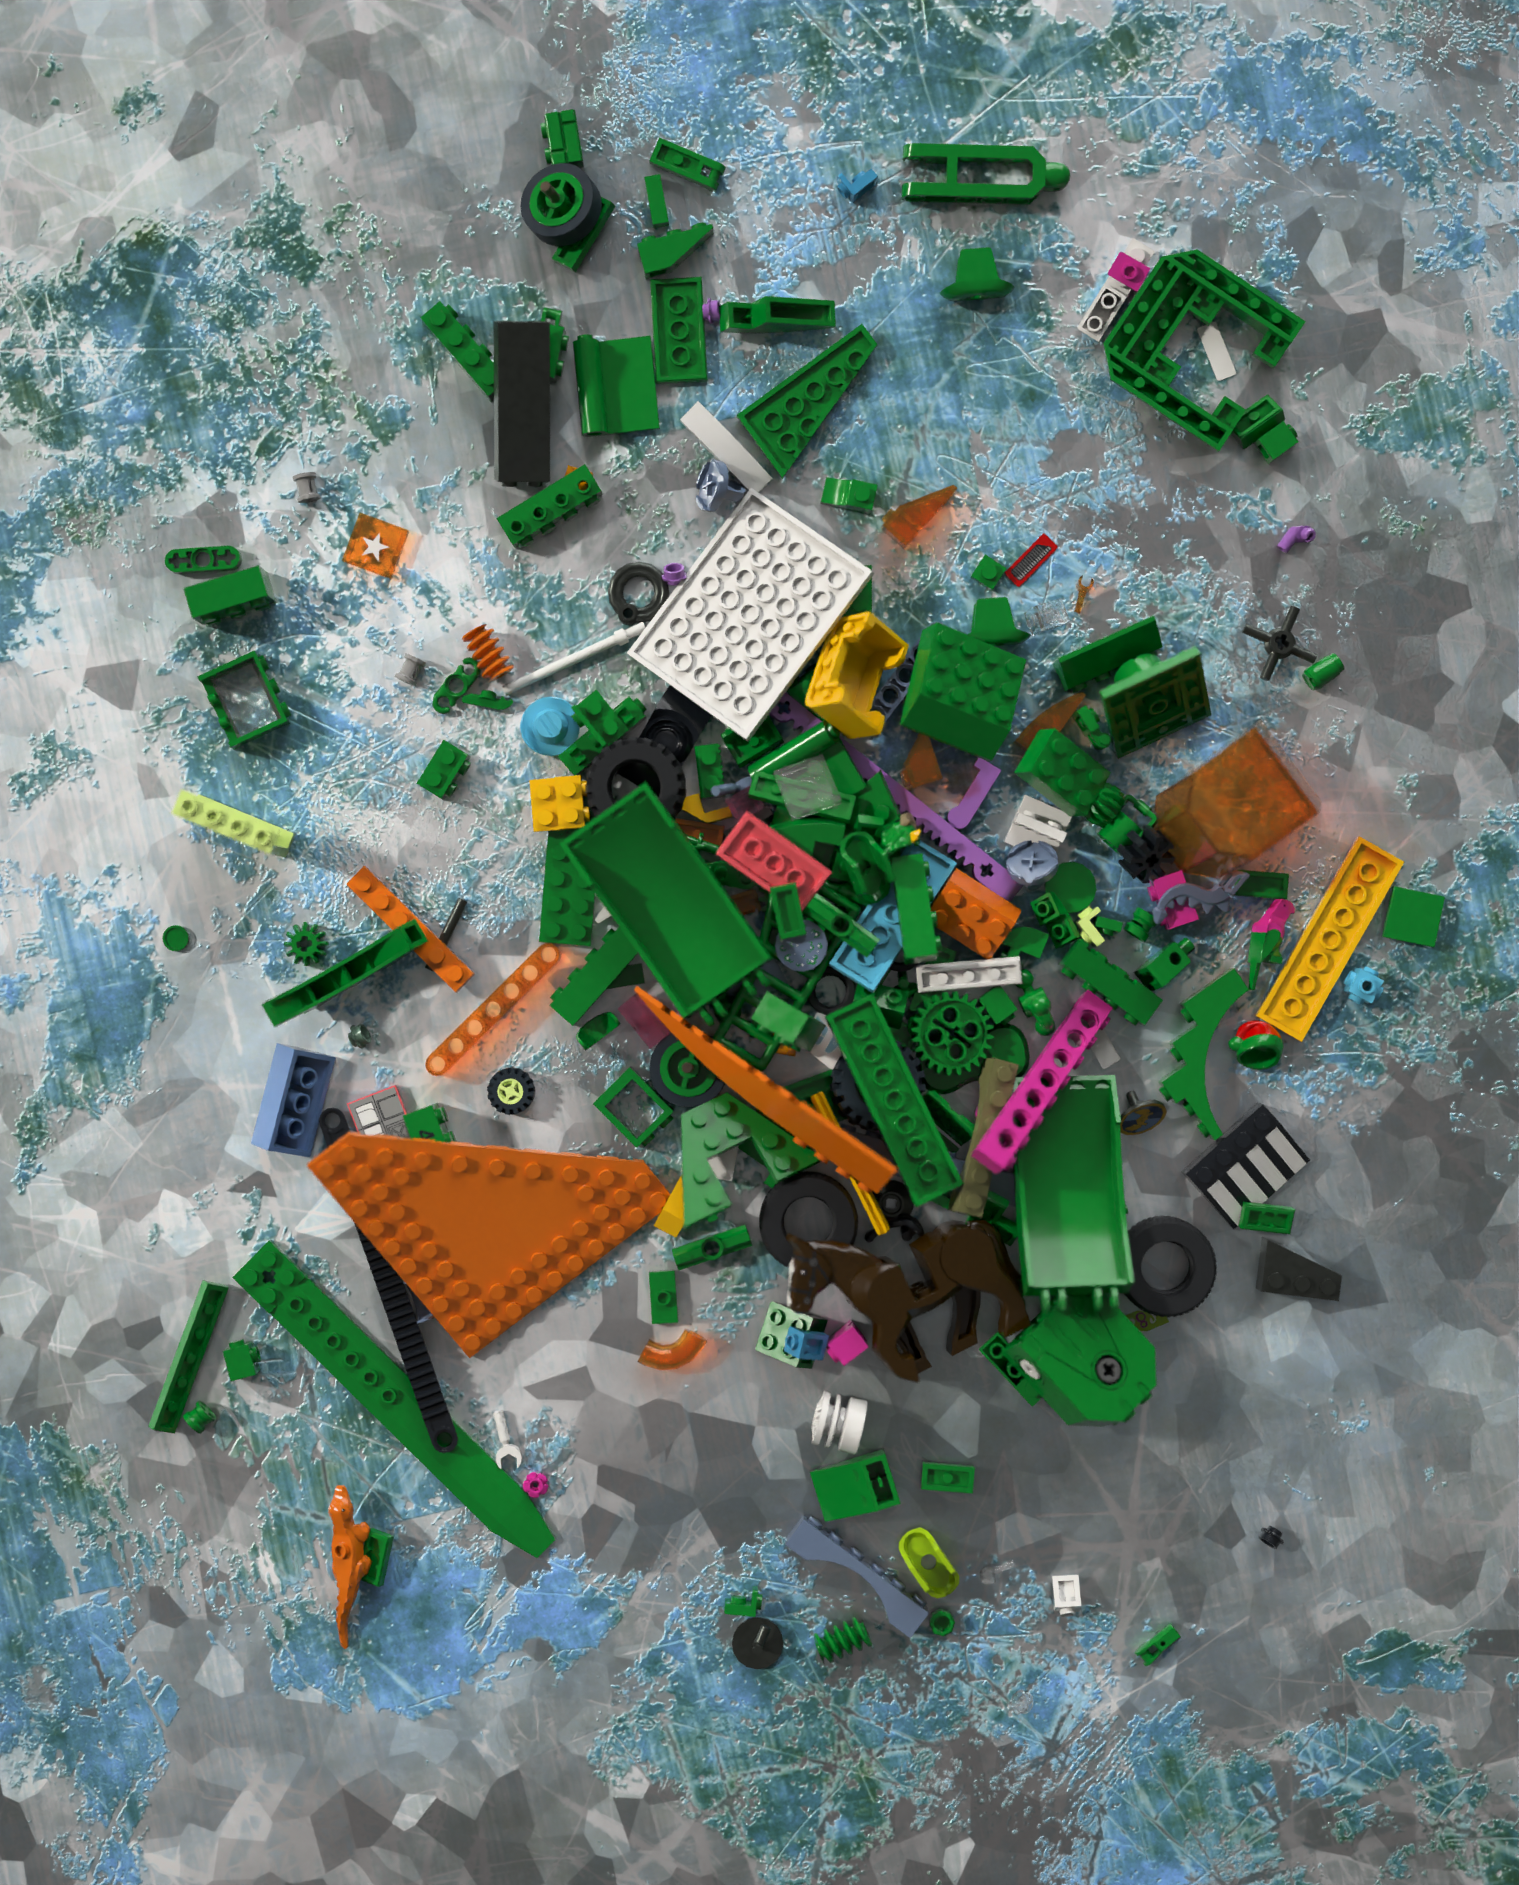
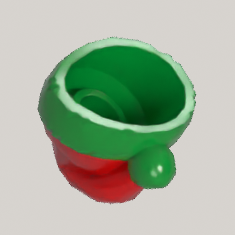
(1257, 1045)

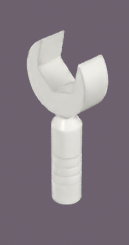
(504, 1439)

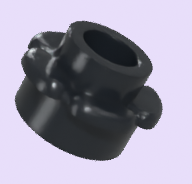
(1271, 1537)

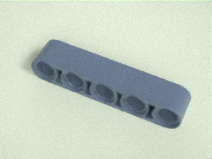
(896, 685)

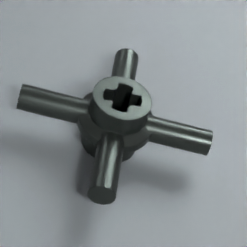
(1271, 646)

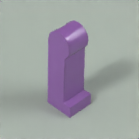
(962, 814)

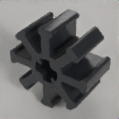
(1146, 854)

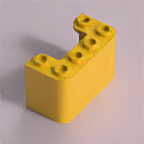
(851, 672)

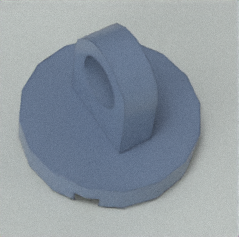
(716, 486)
(1032, 863)

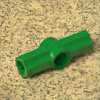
(828, 914)
(695, 1253)

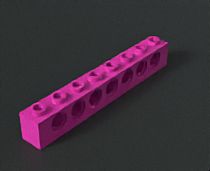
(989, 1150)

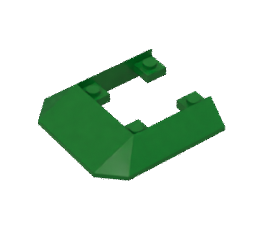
(1200, 287)

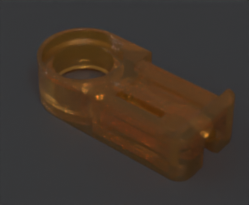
(747, 901)

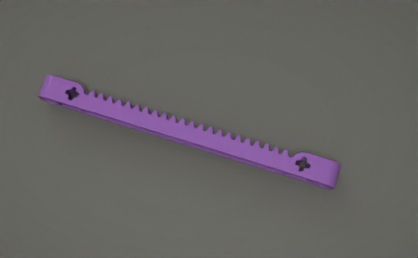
(998, 882)

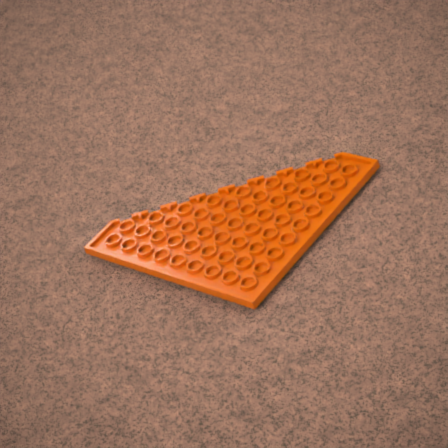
(488, 1225)

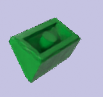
(1258, 421)

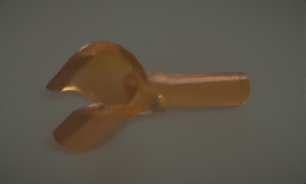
(1082, 593)

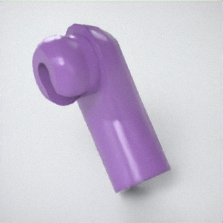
(1296, 534)

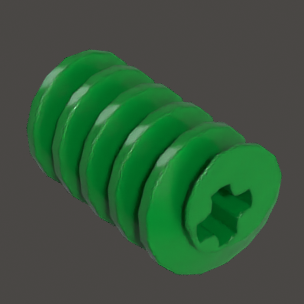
(842, 1640)

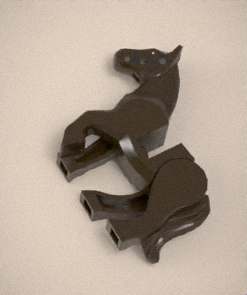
(955, 1262)

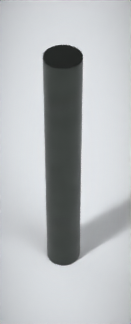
(451, 923)

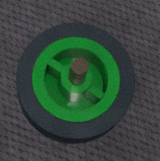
(561, 204)
(681, 1075)

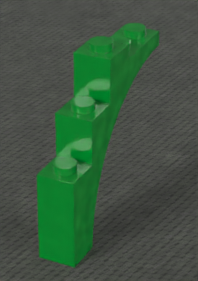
(345, 974)
(1191, 1047)

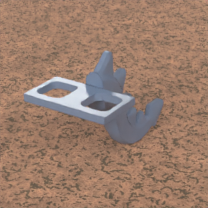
(1199, 895)

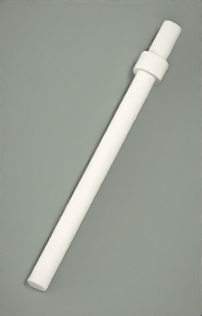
(621, 637)

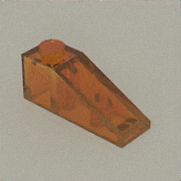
(913, 516)

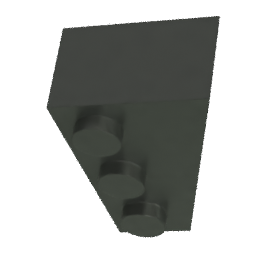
(1292, 1274)

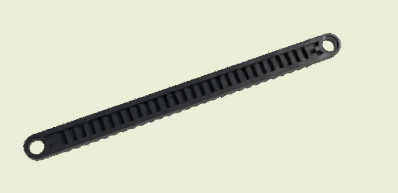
(403, 1324)

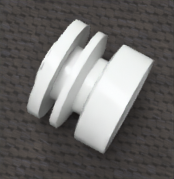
(839, 1422)

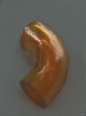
(672, 1355)

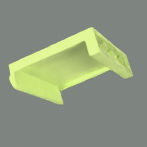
(233, 823)

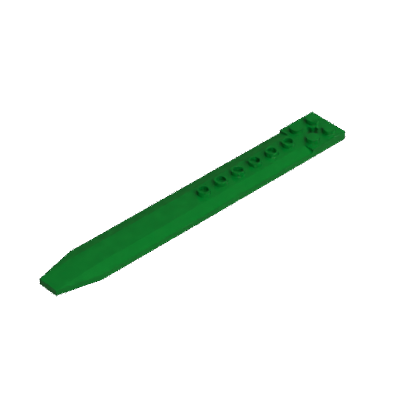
(389, 1397)

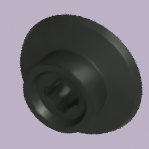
(894, 1190)

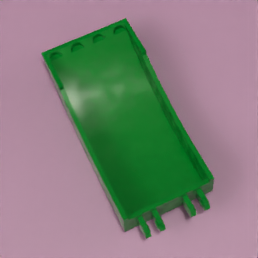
(668, 903)
(1073, 1197)

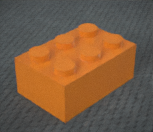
(974, 914)

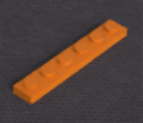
(396, 913)

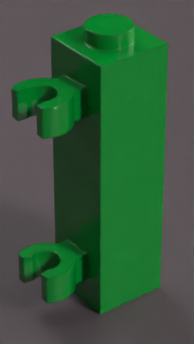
(583, 751)

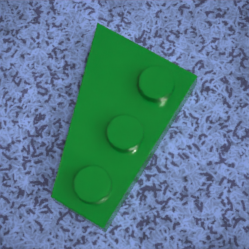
(874, 801)

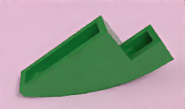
(777, 315)
(807, 831)

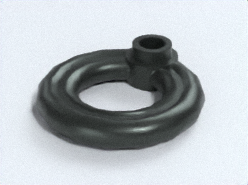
(616, 595)

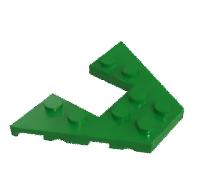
(719, 1128)

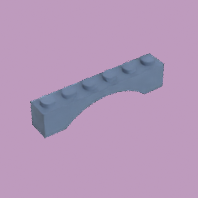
(814, 1543)

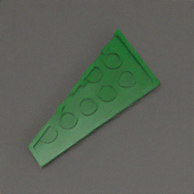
(795, 409)

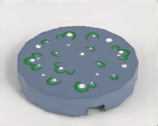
(803, 951)

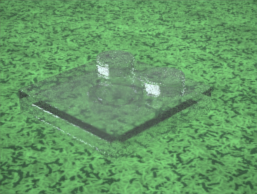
(807, 787)

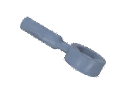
(731, 787)

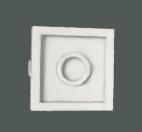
(1037, 823)

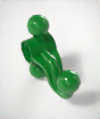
(1036, 1004)

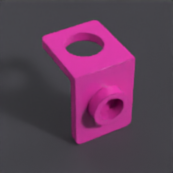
(1128, 271)

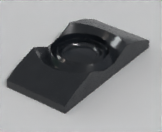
(675, 725)

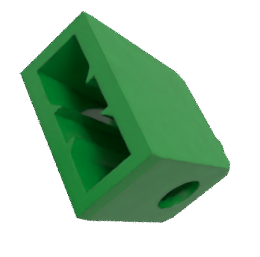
(1165, 964)

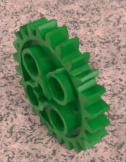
(964, 1013)

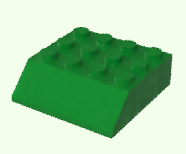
(962, 691)

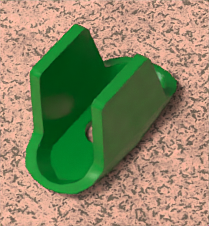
(976, 278)
(994, 623)
(876, 883)

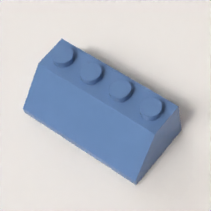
(293, 1100)

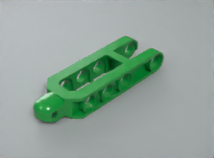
(1045, 175)

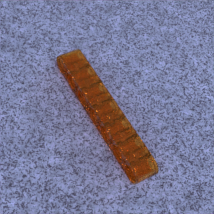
(481, 1014)

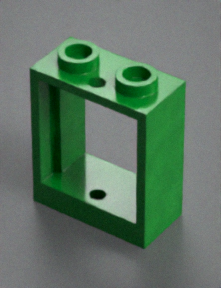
(662, 1121)

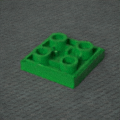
(1413, 916)

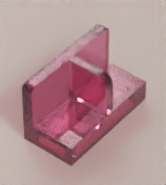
(740, 803)
(643, 1021)

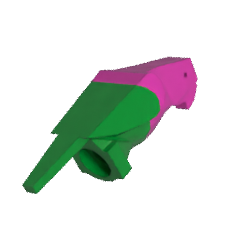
(1267, 938)

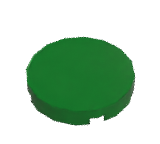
(1073, 886)

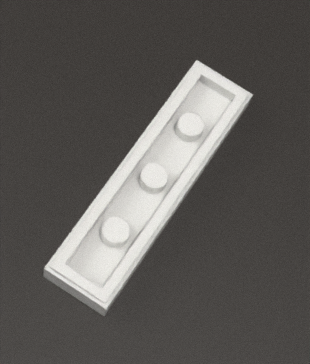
(969, 974)

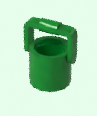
(1115, 832)

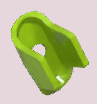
(940, 1579)

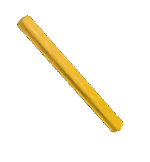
(868, 1201)

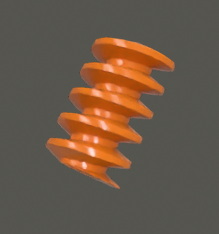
(487, 653)

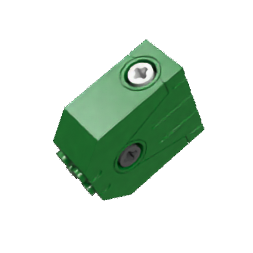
(1085, 1362)

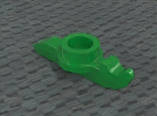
(488, 700)

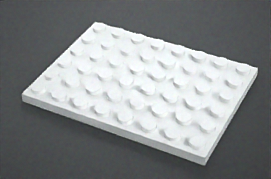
(750, 614)

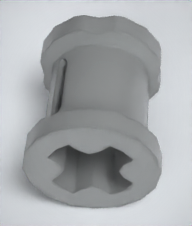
(306, 487)
(410, 669)

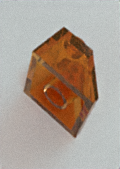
(920, 765)

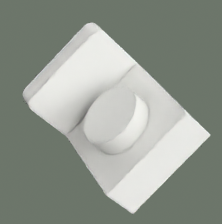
(1066, 1595)

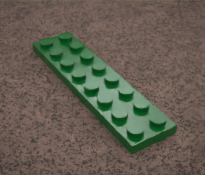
(894, 1100)

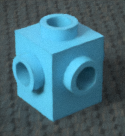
(1354, 982)

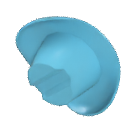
(549, 726)

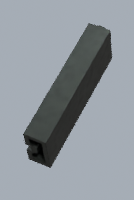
(522, 402)

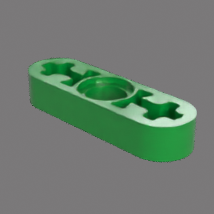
(184, 568)

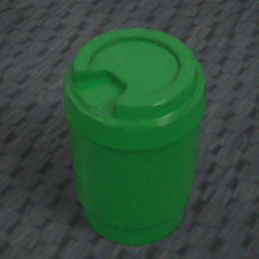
(1323, 672)

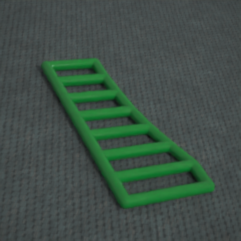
(799, 997)

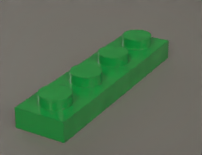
(766, 789)

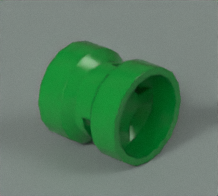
(1143, 919)

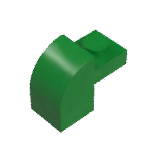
(1024, 940)

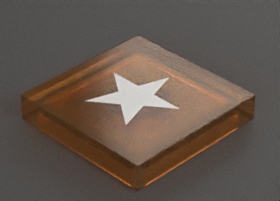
(375, 546)

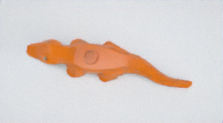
(348, 1557)

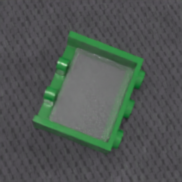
(245, 699)

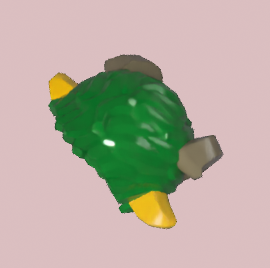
(899, 834)

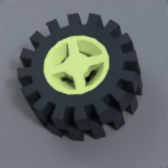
(503, 1094)

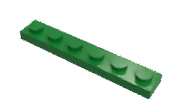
(188, 1357)

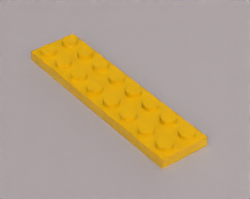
(1329, 938)

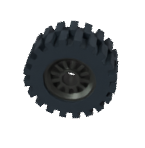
(849, 1097)

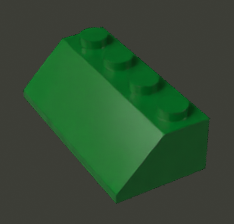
(1107, 654)

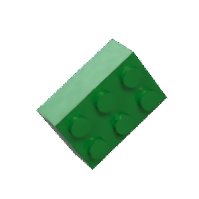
(230, 596)
(1062, 772)

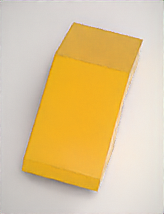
(693, 805)
(671, 1216)

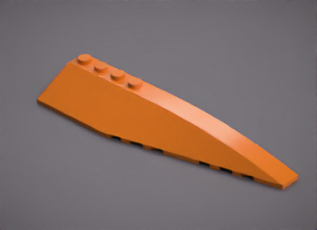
(778, 1104)

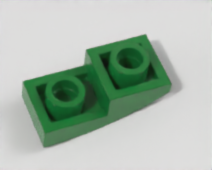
(1058, 922)

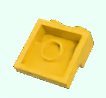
(558, 803)

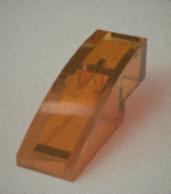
(1053, 717)

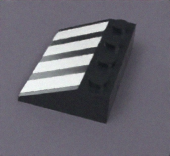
(1246, 1164)

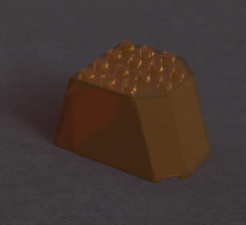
(1234, 805)

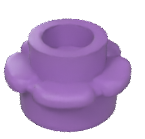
(711, 310)
(674, 573)

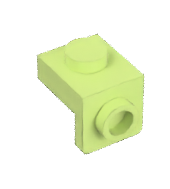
(1089, 932)

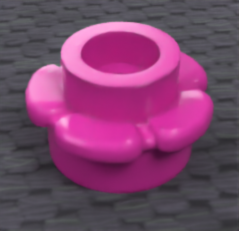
(532, 1478)

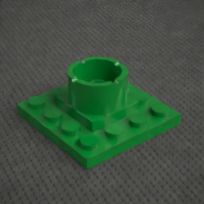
(1154, 699)

